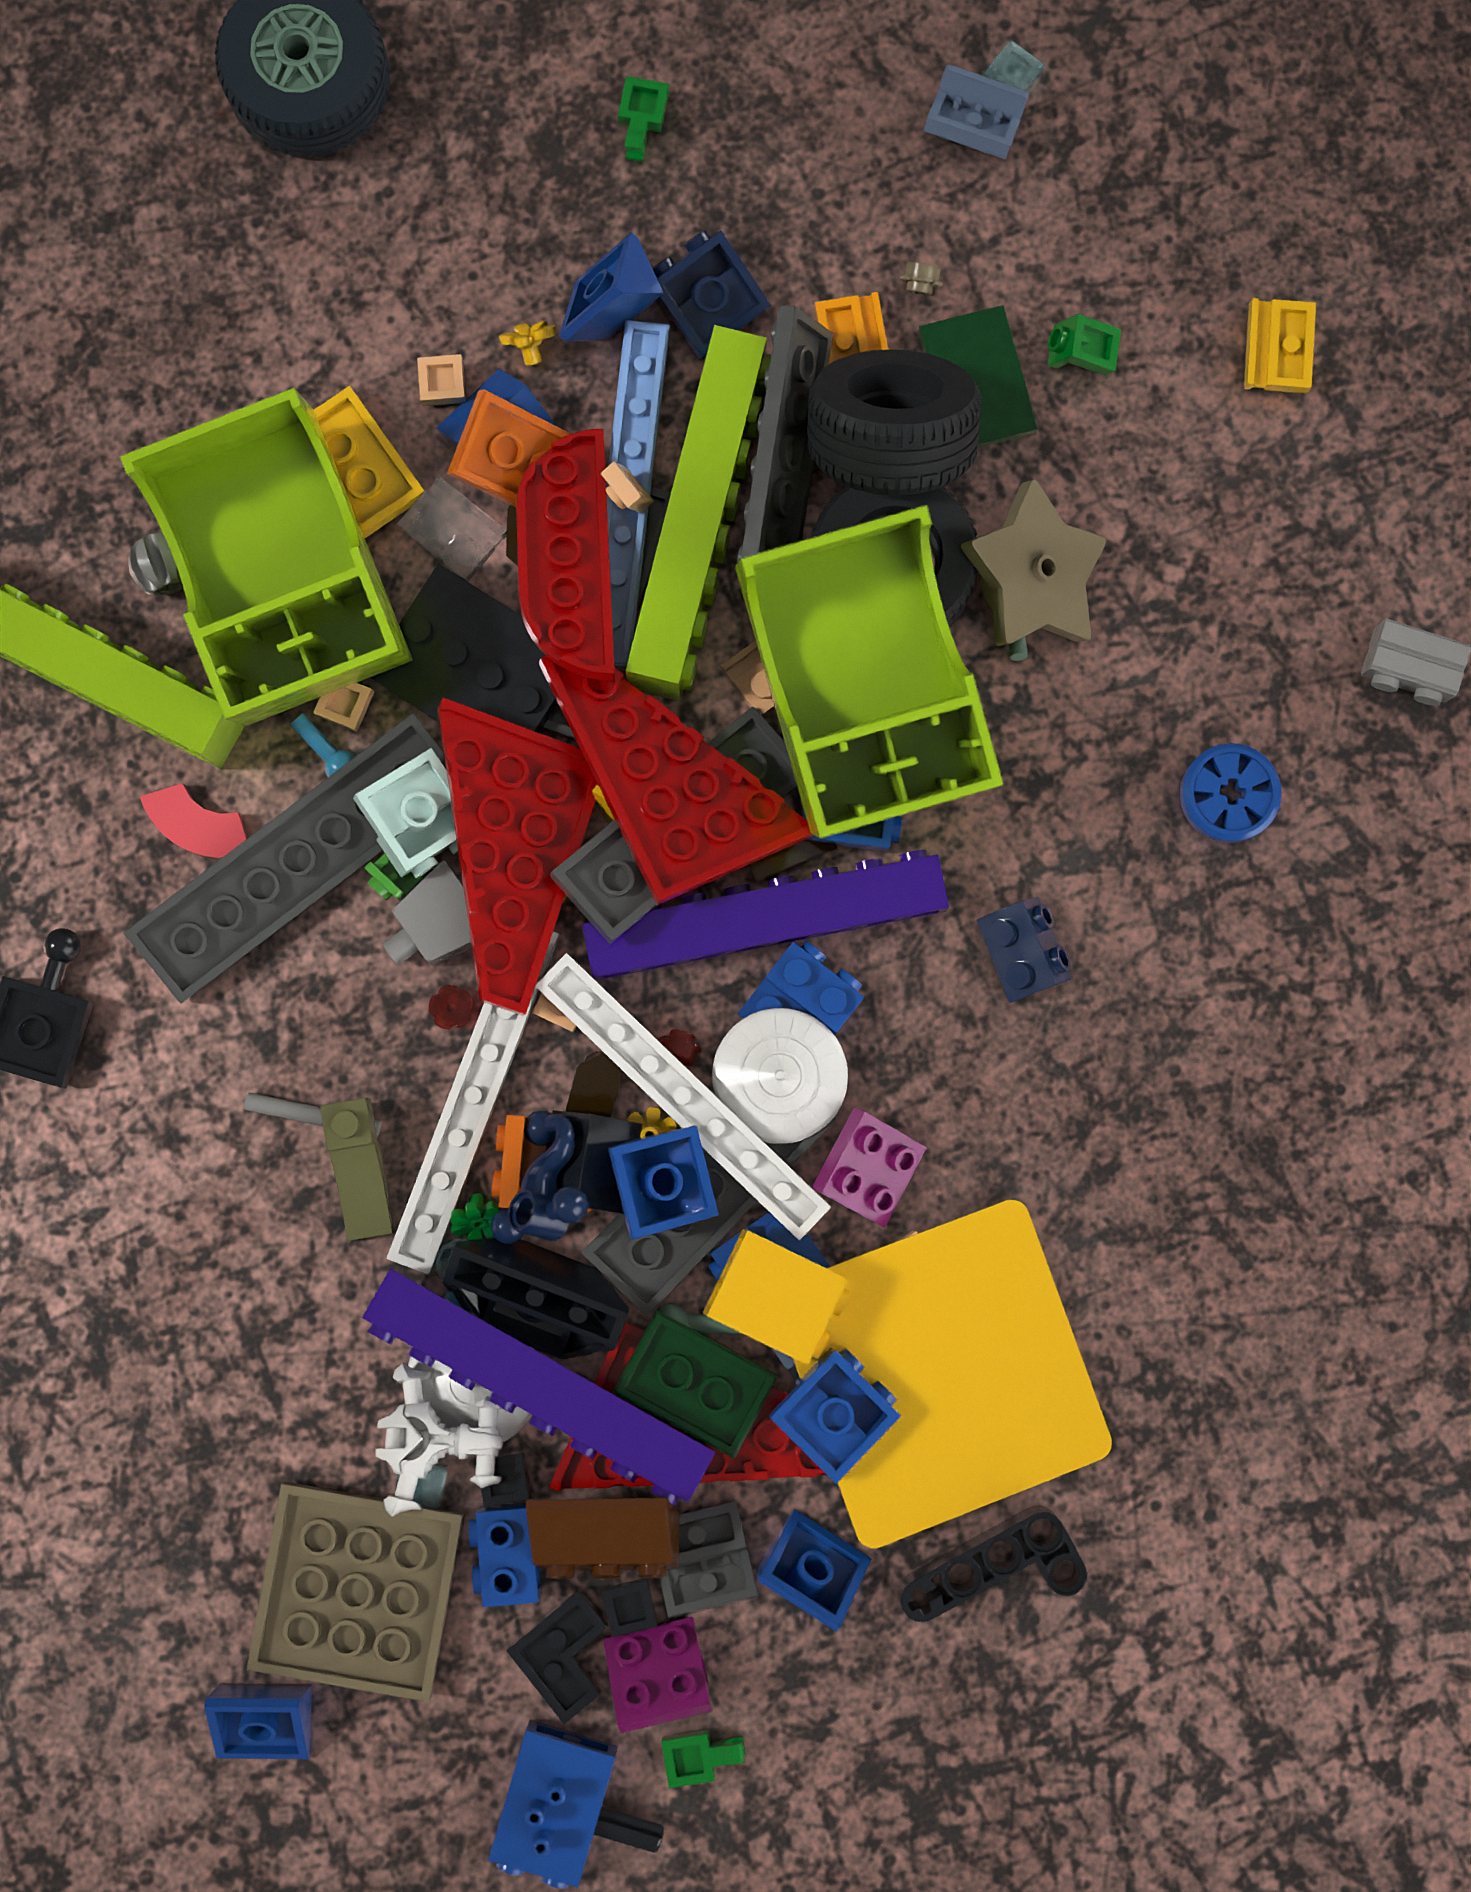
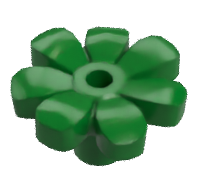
(475, 1218)

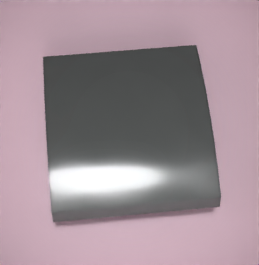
(712, 1563)

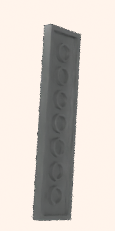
(273, 871)

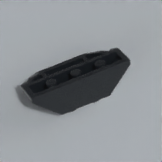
(537, 1296)

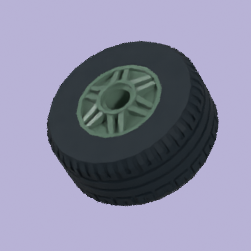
(303, 72)

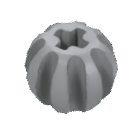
(154, 566)

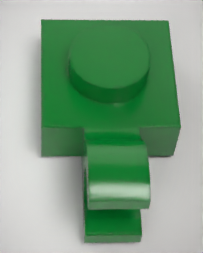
(642, 110)
(693, 1759)

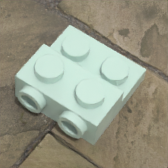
(412, 814)

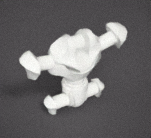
(419, 1439)

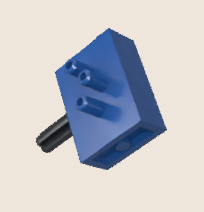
(558, 1808)

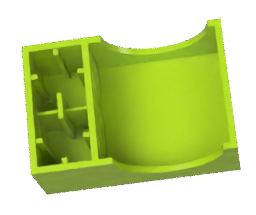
(269, 558)
(867, 674)

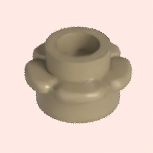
(921, 278)

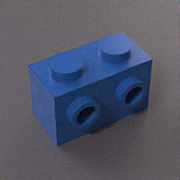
(505, 1556)

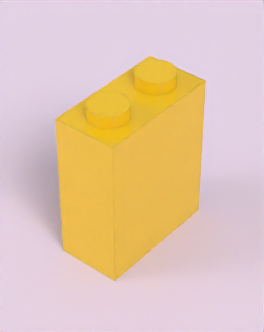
(777, 1297)

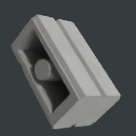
(1415, 662)

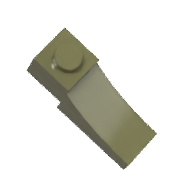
(358, 1168)

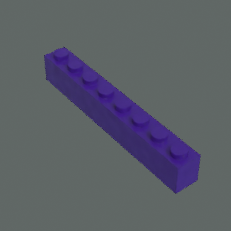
(773, 915)
(539, 1386)

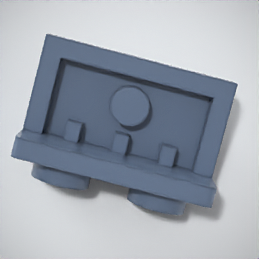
(976, 111)

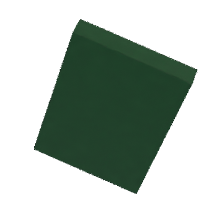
(987, 352)
(695, 1384)

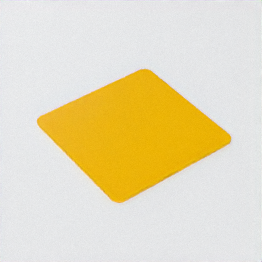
(979, 1368)

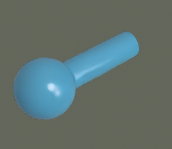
(333, 758)

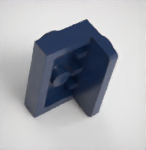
(1025, 948)

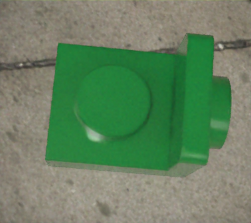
(1084, 344)

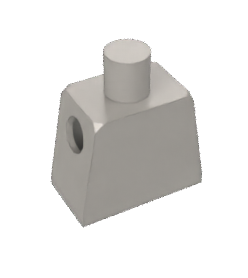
(432, 919)

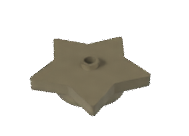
(1035, 570)

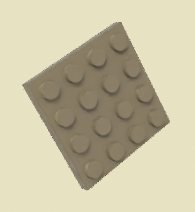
(355, 1592)

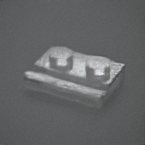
(452, 529)

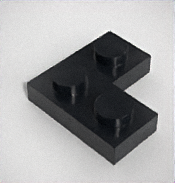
(548, 1654)

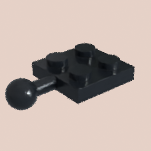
(40, 1025)

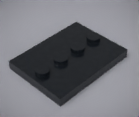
(469, 653)

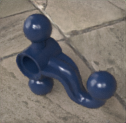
(538, 1205)

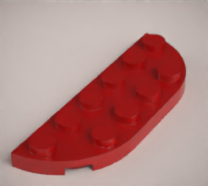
(567, 555)

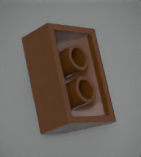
(604, 1536)

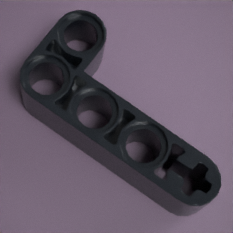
(987, 1573)

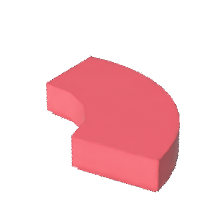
(191, 825)

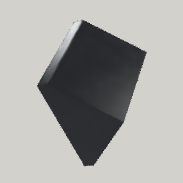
(591, 1163)

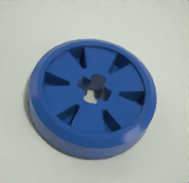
(1251, 776)

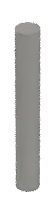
(288, 1109)

